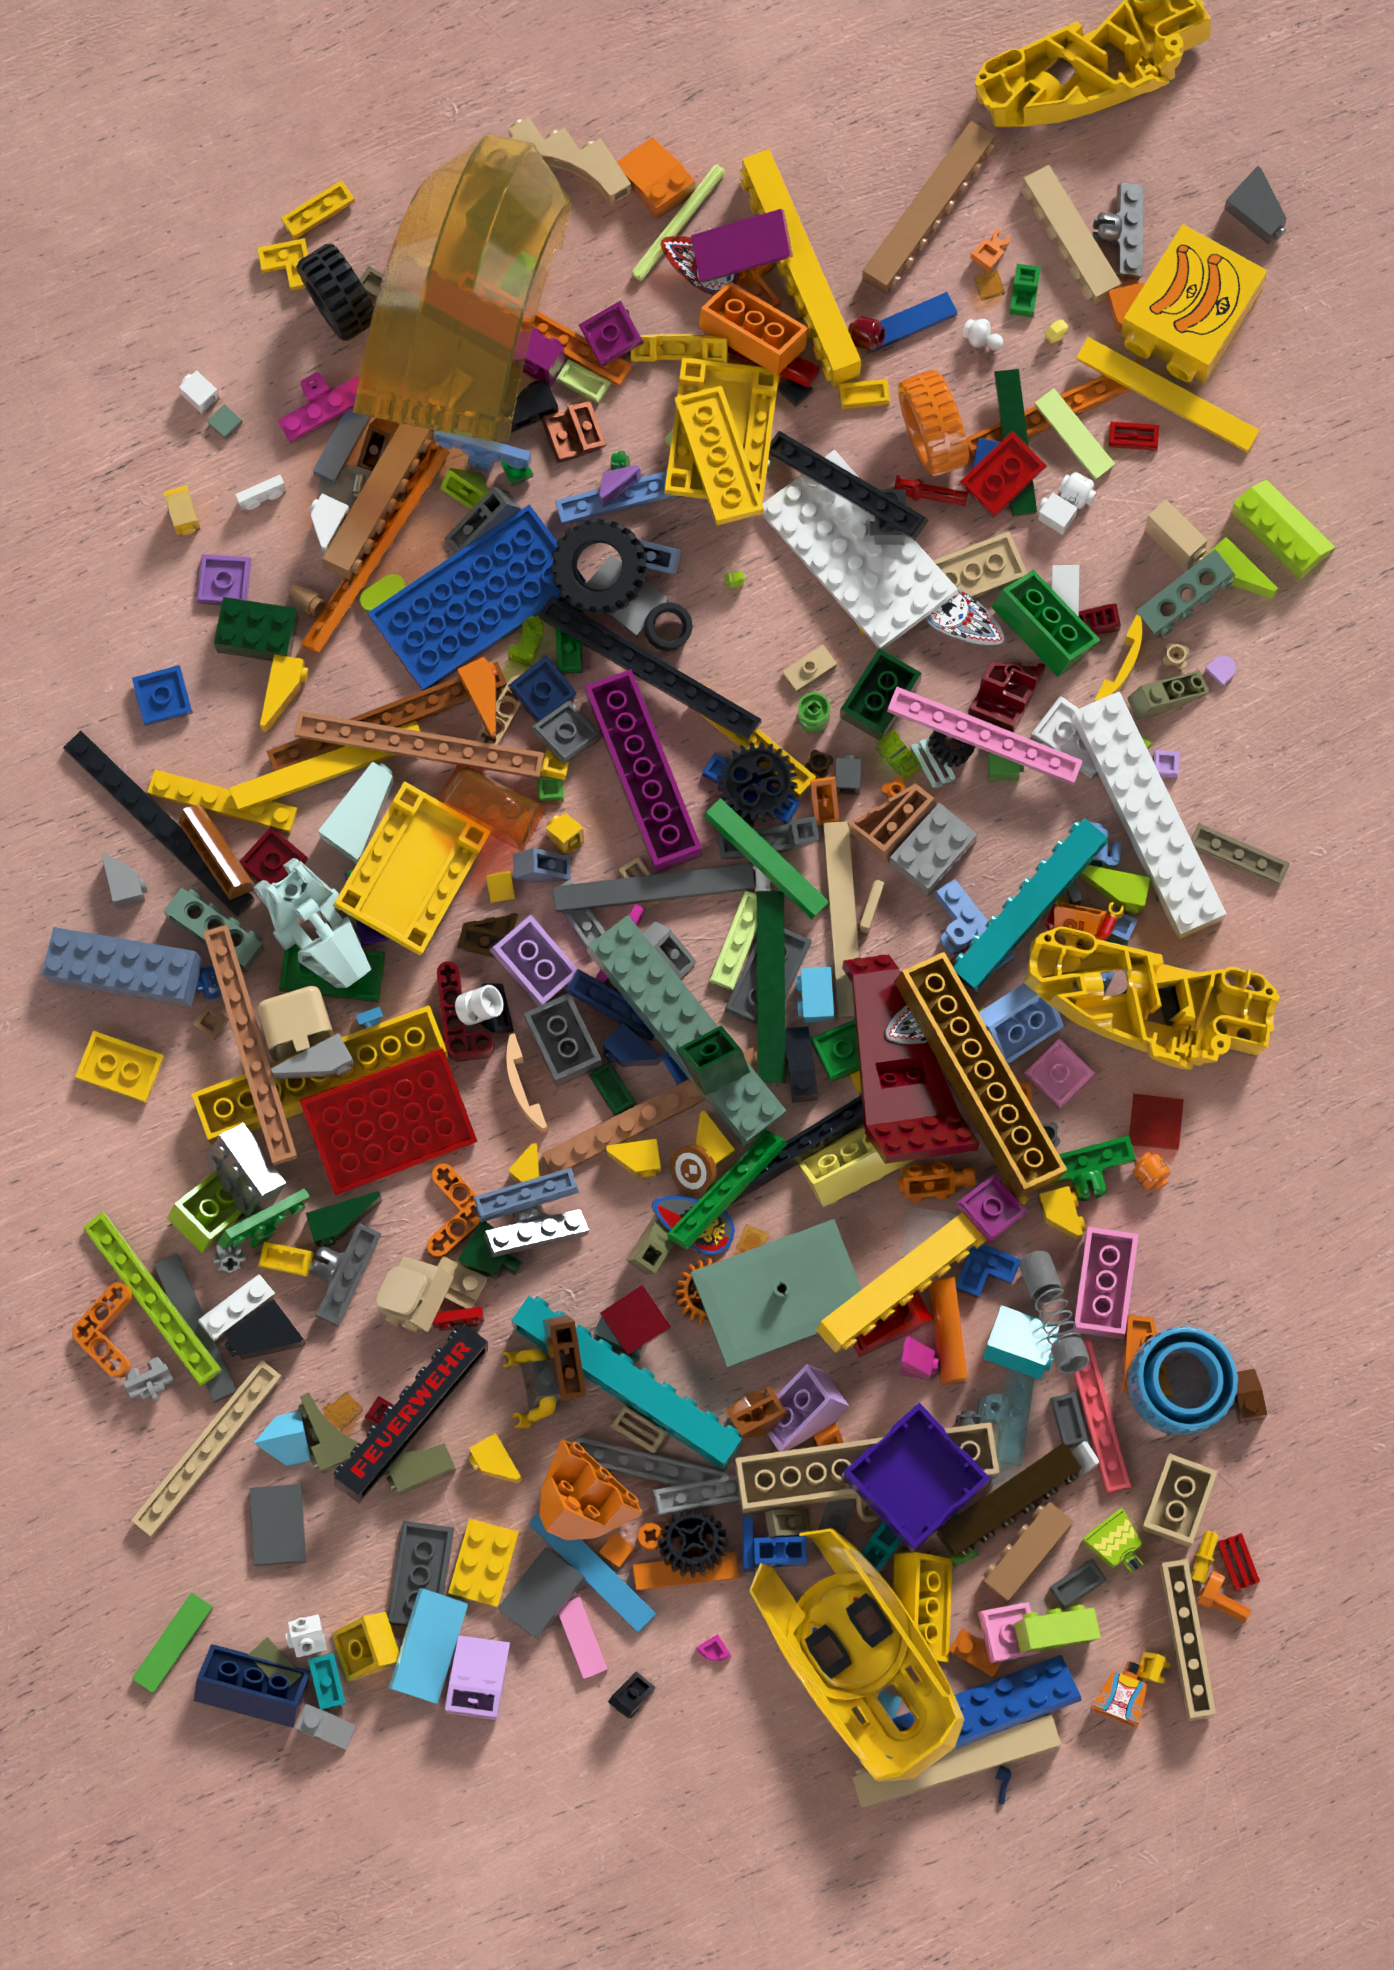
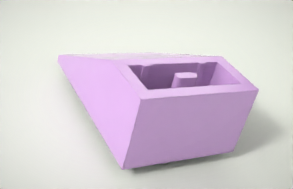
(477, 1678)

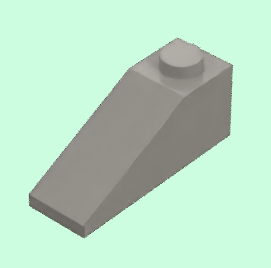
(321, 1060)

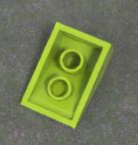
(205, 1213)

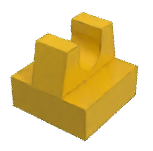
(1152, 1666)

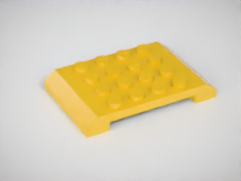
(752, 404)
(412, 868)

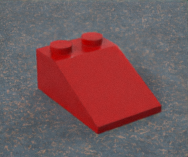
(899, 1324)

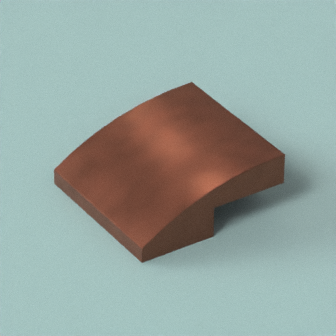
(573, 432)

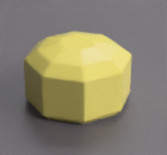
(1056, 331)

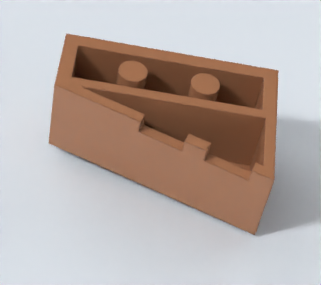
(892, 823)

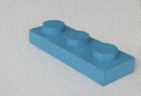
(369, 1017)

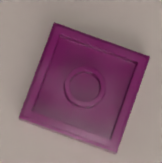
(611, 333)
(991, 1208)

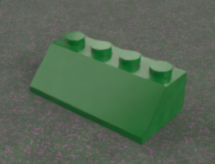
(1045, 623)

